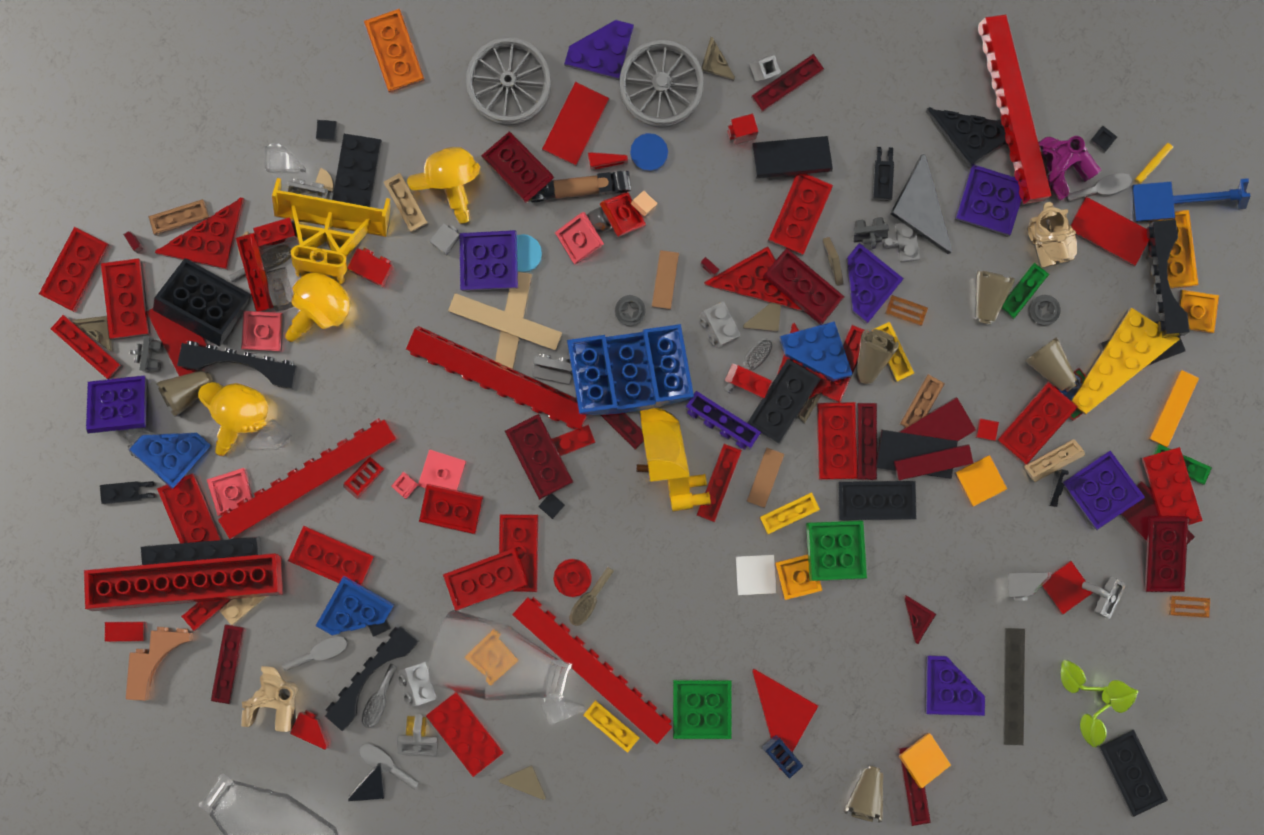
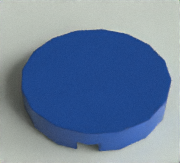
(649, 152)

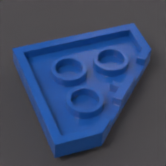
(818, 350)
(170, 454)
(353, 608)

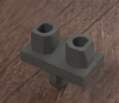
(870, 234)
(149, 346)

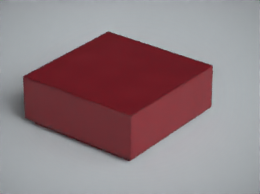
(133, 241)
(709, 267)

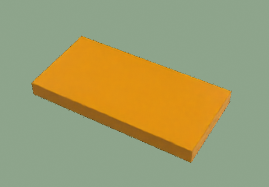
(1181, 261)

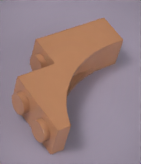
(144, 664)

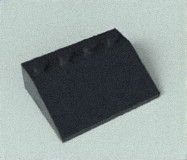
(201, 302)

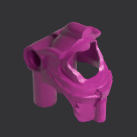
(1061, 156)

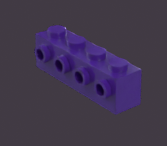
(723, 420)

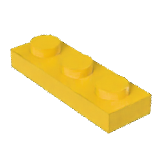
(898, 363)
(789, 513)
(611, 726)

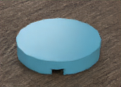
(528, 253)

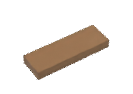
(178, 217)
(665, 279)
(923, 400)
(765, 477)

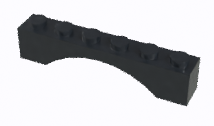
(1172, 316)
(198, 357)
(200, 550)
(345, 709)

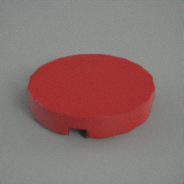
(572, 578)

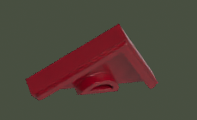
(919, 618)

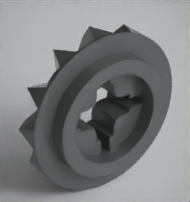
(636, 303)
(1053, 307)

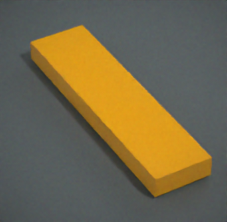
(1174, 408)

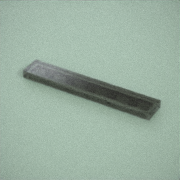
(1014, 686)

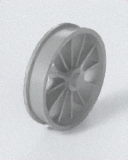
(508, 81)
(661, 83)

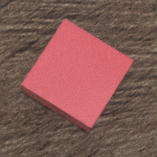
(404, 485)

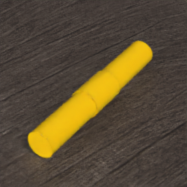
(1153, 163)

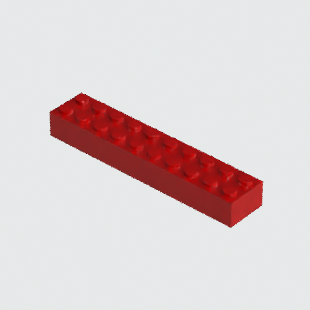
(183, 582)

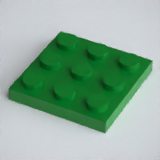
(836, 550)
(702, 709)

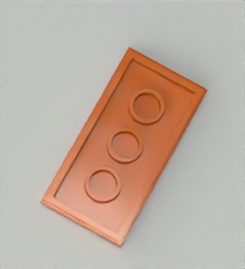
(394, 50)

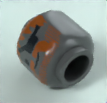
(599, 220)

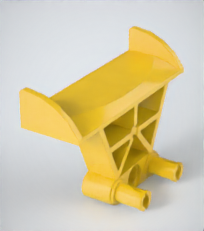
(331, 214)
(668, 459)

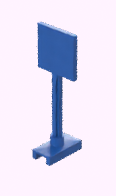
(1157, 200)

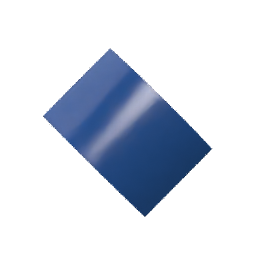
(630, 371)

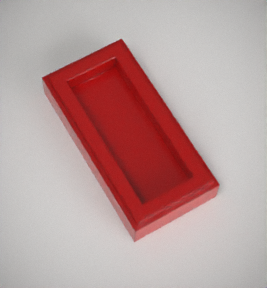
(124, 631)

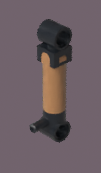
(599, 184)

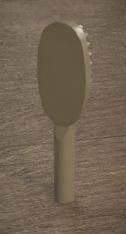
(585, 605)

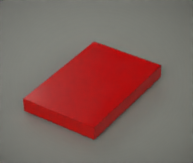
(451, 508)

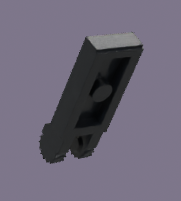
(883, 176)
(124, 492)

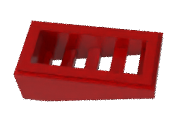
(605, 160)
(363, 487)

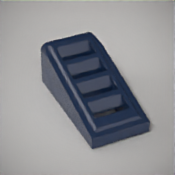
(771, 744)

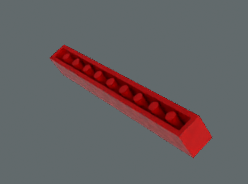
(1014, 109)
(495, 376)
(306, 479)
(592, 670)

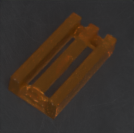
(918, 322)
(1172, 605)

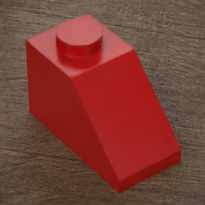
(310, 729)

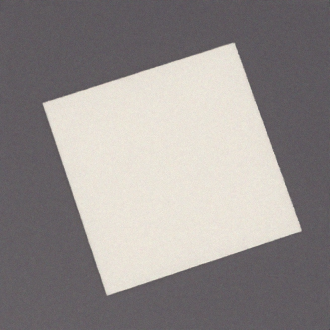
(756, 575)

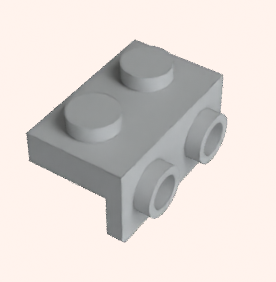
(315, 190)
(719, 325)
(551, 369)
(416, 685)

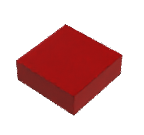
(987, 429)

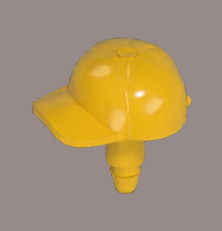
(448, 171)
(319, 302)
(235, 409)

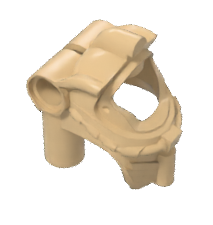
(1058, 241)
(272, 696)

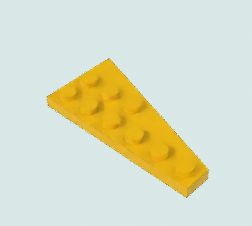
(1127, 353)

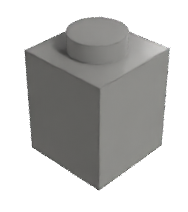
(765, 68)
(445, 238)

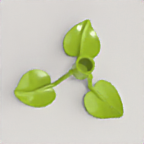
(1116, 695)

